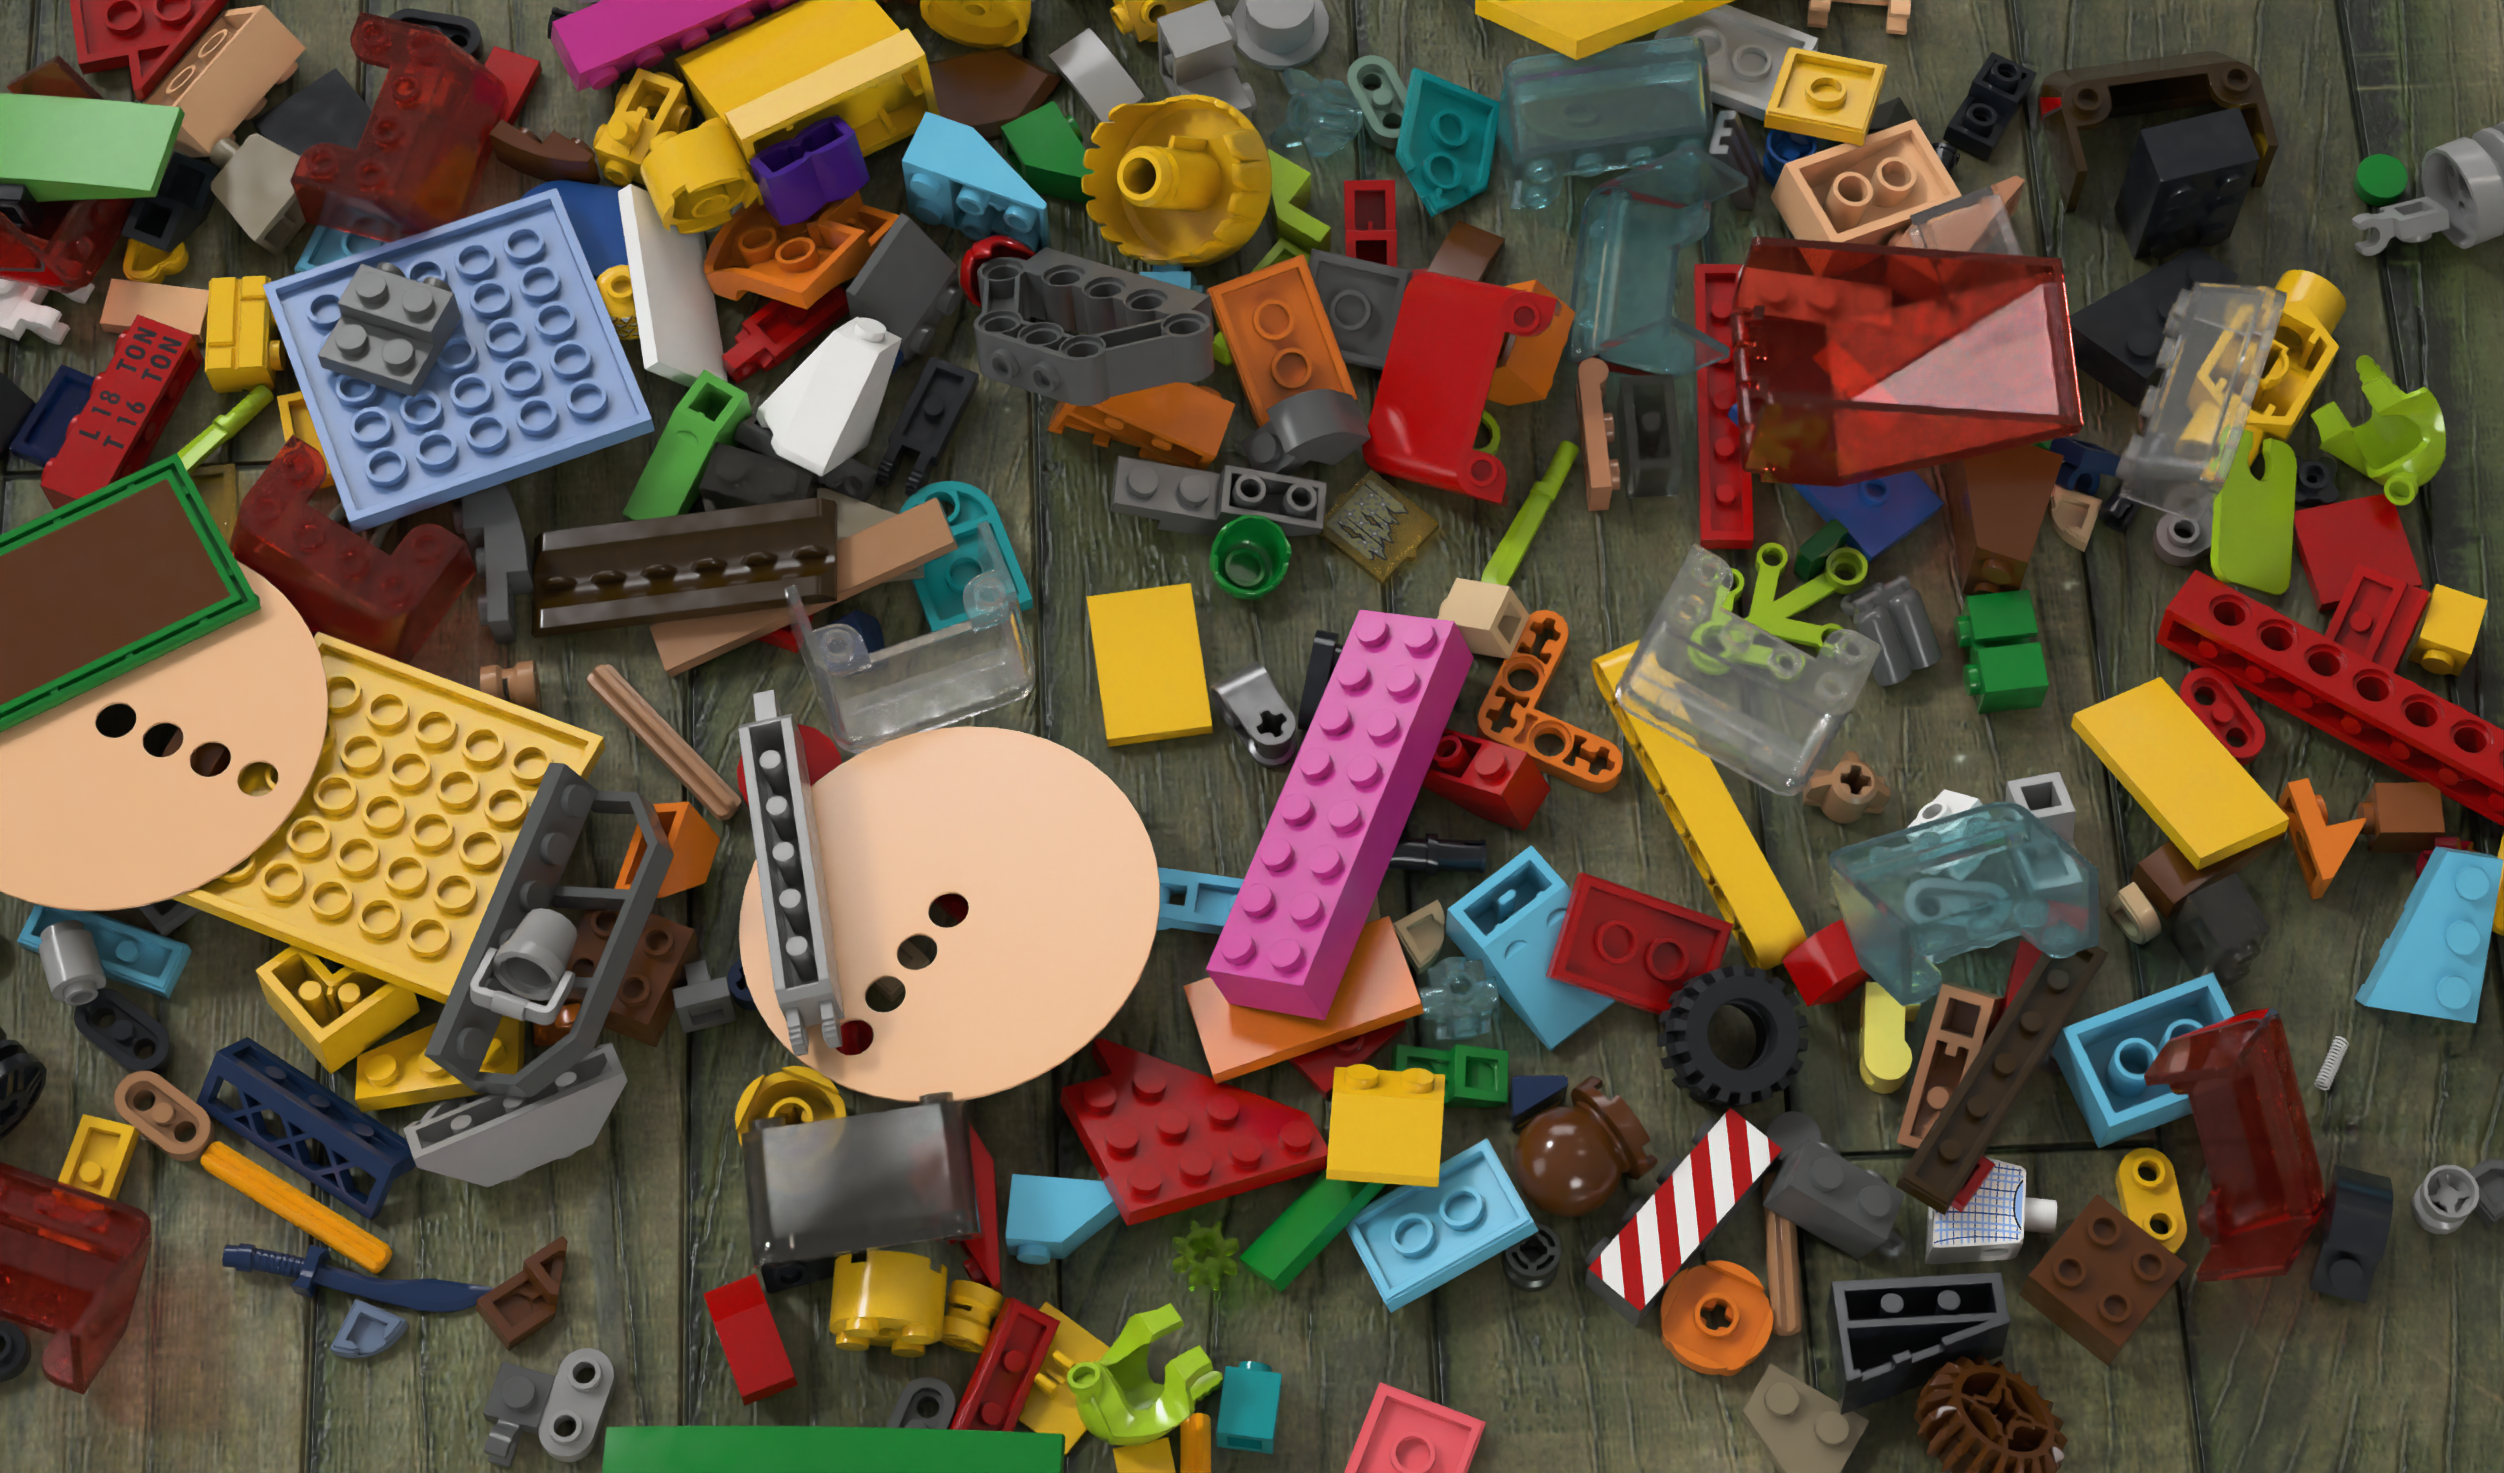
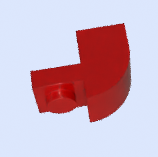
(1826, 966)

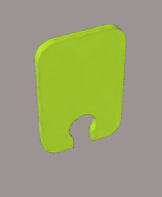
(2256, 520)

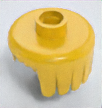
(1178, 180)

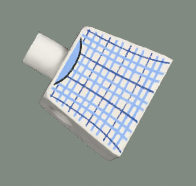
(1991, 1222)

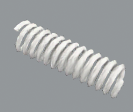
(2335, 1066)

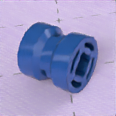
(1783, 148)

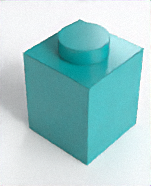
(1249, 1407)

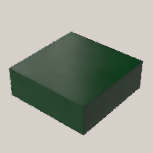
(1814, 552)

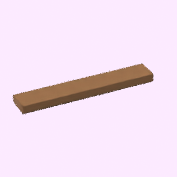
(861, 563)

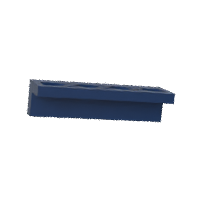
(309, 1108)

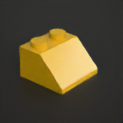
(1386, 1126)

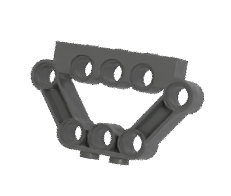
(1135, 328)

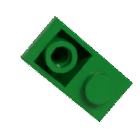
(1047, 152)

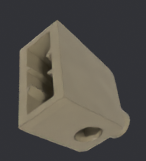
(258, 189)

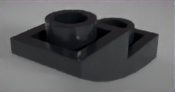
(1989, 106)

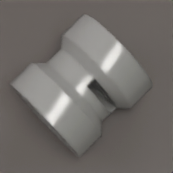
(2449, 1188)

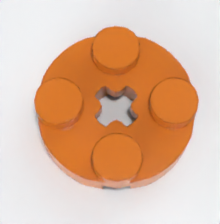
(1724, 1349)

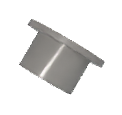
(1280, 31)

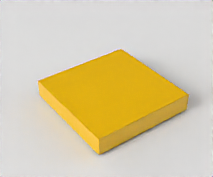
(1825, 96)

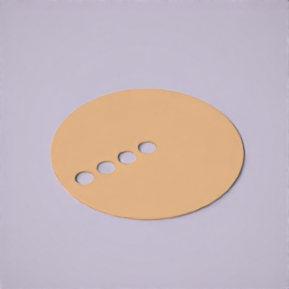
(118, 829)
(1053, 924)

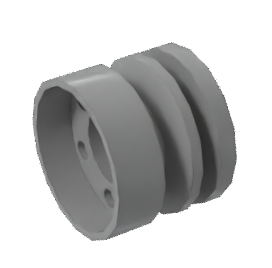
(2470, 183)

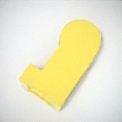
(1882, 1043)

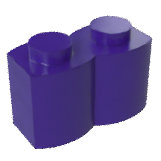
(810, 170)

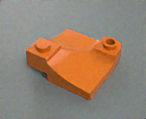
(798, 259)

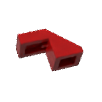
(750, 1339)

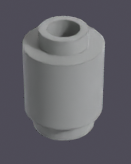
(71, 962)

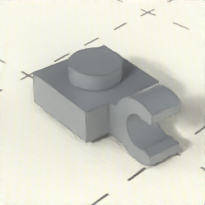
(2408, 221)

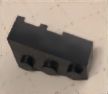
(2123, 332)
(1903, 1329)

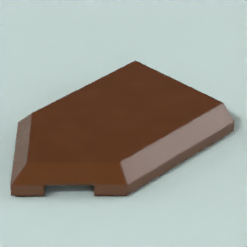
(990, 88)

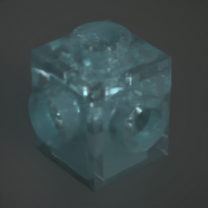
(1459, 999)

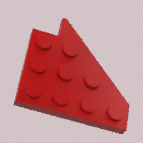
(139, 35)
(1181, 1140)

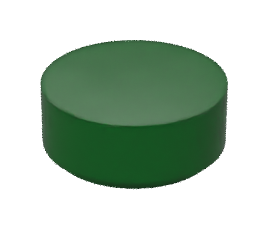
(2380, 180)

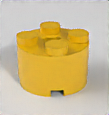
(697, 177)
(793, 1093)
(888, 1303)

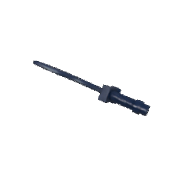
(415, 1294)

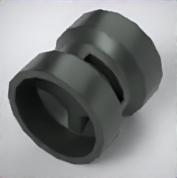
(1530, 1269)

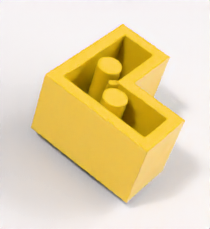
(334, 1012)

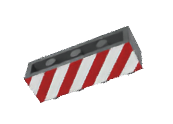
(1681, 1216)

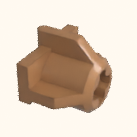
(1847, 790)

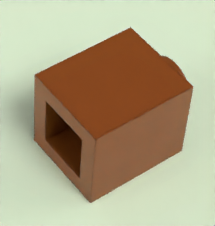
(2402, 817)

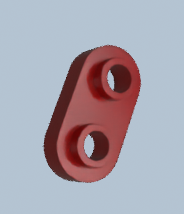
(2227, 714)

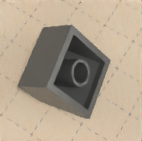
(906, 287)

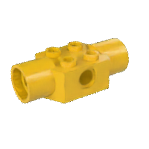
(2297, 357)

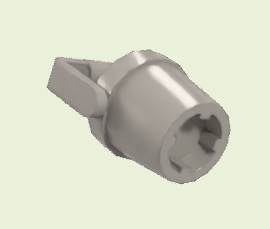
(531, 967)

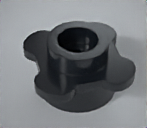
(2323, 490)

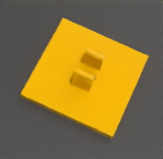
(1051, 1402)

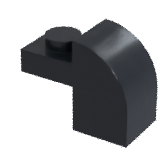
(2354, 1233)

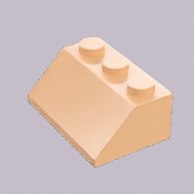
(227, 76)

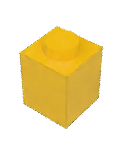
(2447, 631)

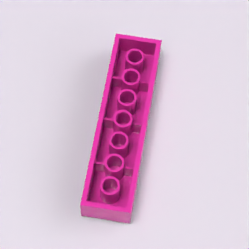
(1340, 814)

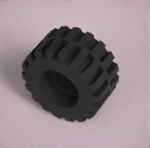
(1774, 1026)

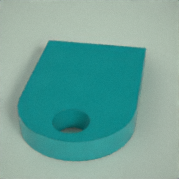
(947, 576)

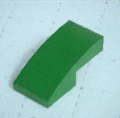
(1471, 1073)

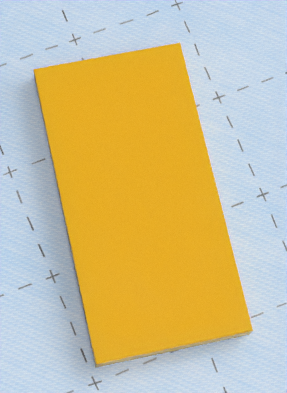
(1589, 26)

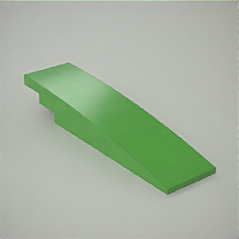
(85, 146)

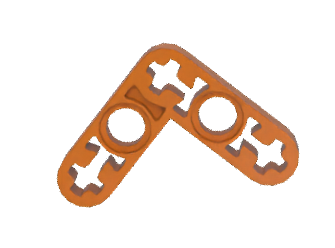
(1529, 723)

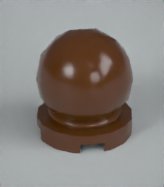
(1575, 1155)

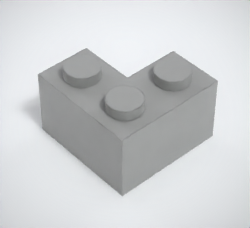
(1200, 56)

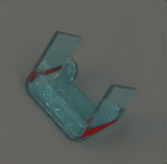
(1630, 265)

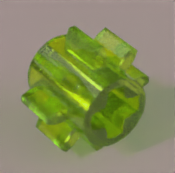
(1197, 1243)

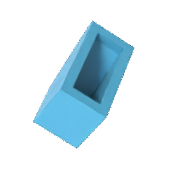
(1054, 1216)

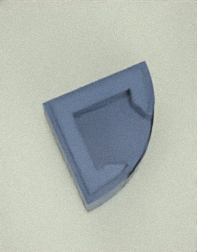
(367, 1331)

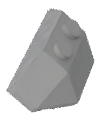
(504, 1136)

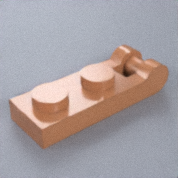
(1595, 432)

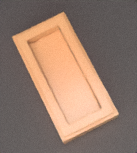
(167, 304)

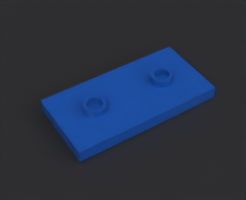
(1874, 510)

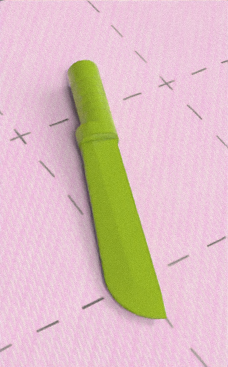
(224, 428)
(1525, 525)

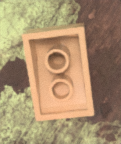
(1863, 190)

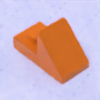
(2317, 846)

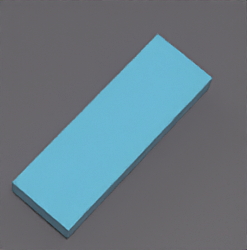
(125, 951)

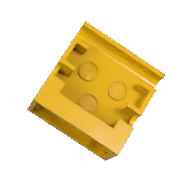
(811, 66)

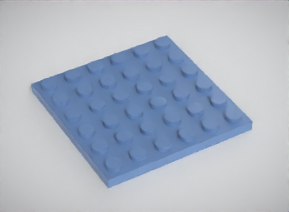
(514, 390)

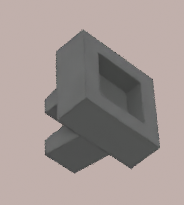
(704, 1000)

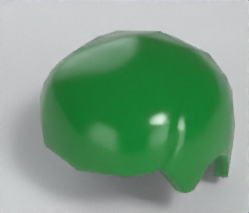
(1250, 557)

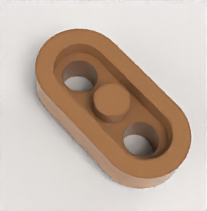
(166, 1118)

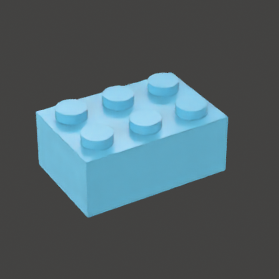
(2112, 1052)

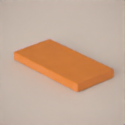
(1371, 995)

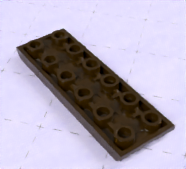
(684, 566)

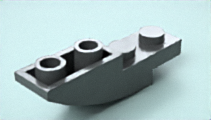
(1206, 501)
(501, 556)

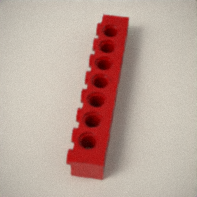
(2338, 692)

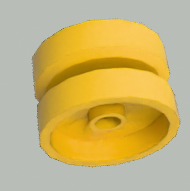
(978, 22)

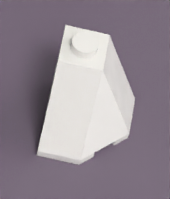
(832, 397)

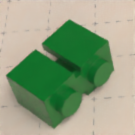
(2004, 665)

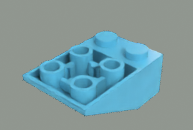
(967, 185)
(1514, 930)

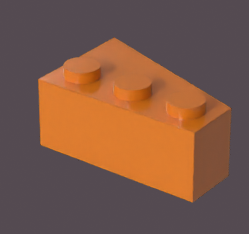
(1168, 422)

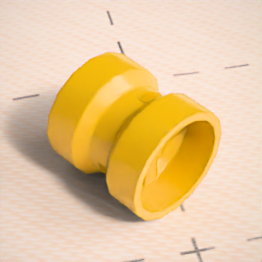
(970, 1315)

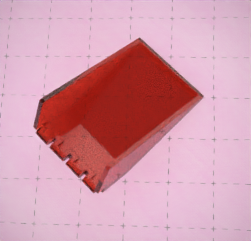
(1895, 358)

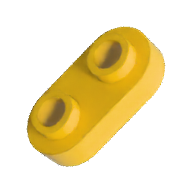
(2154, 1199)

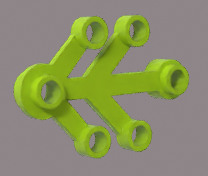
(1776, 615)

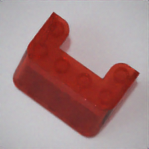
(419, 144)
(336, 576)
(69, 1270)

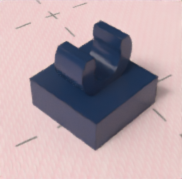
(2083, 460)

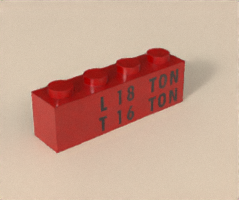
(124, 411)

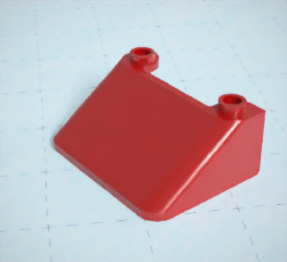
(1441, 381)

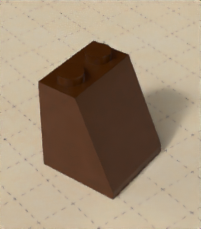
(1997, 514)

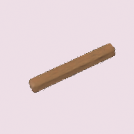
(664, 742)

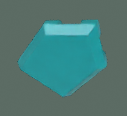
(1446, 141)

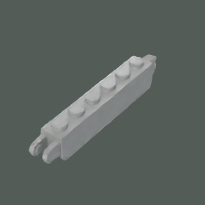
(791, 874)

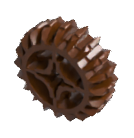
(1988, 1421)

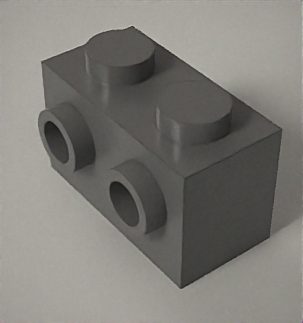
(1834, 1198)

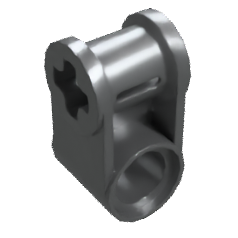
(1257, 715)

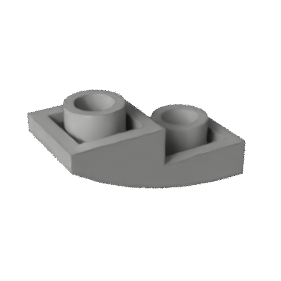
(1095, 75)

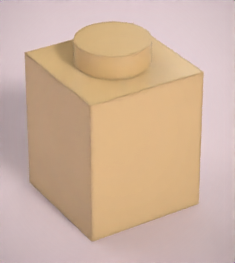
(1486, 616)

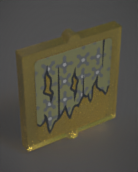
(1377, 527)

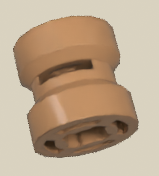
(522, 684)

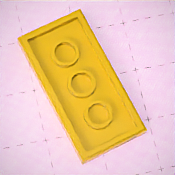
(2179, 773)

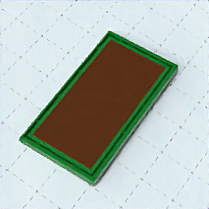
(111, 588)

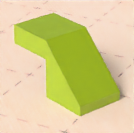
(1288, 198)

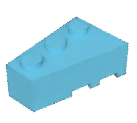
(2441, 940)

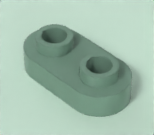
(1381, 105)

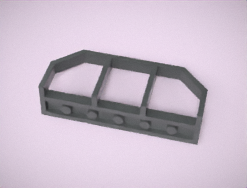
(532, 883)

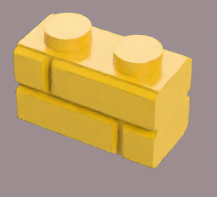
(241, 336)

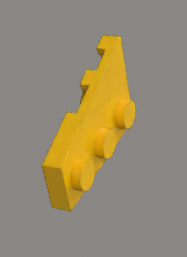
(403, 1076)

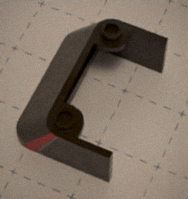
(2089, 95)

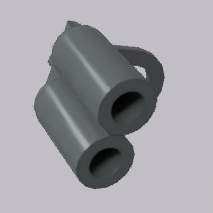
(1899, 622)

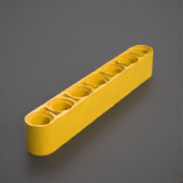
(1709, 829)

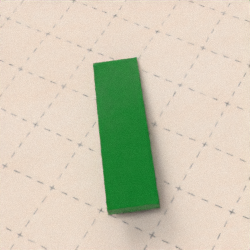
(828, 1450)

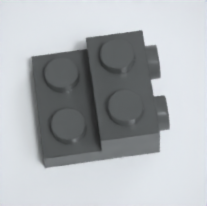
(390, 328)

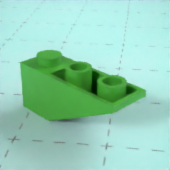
(678, 463)

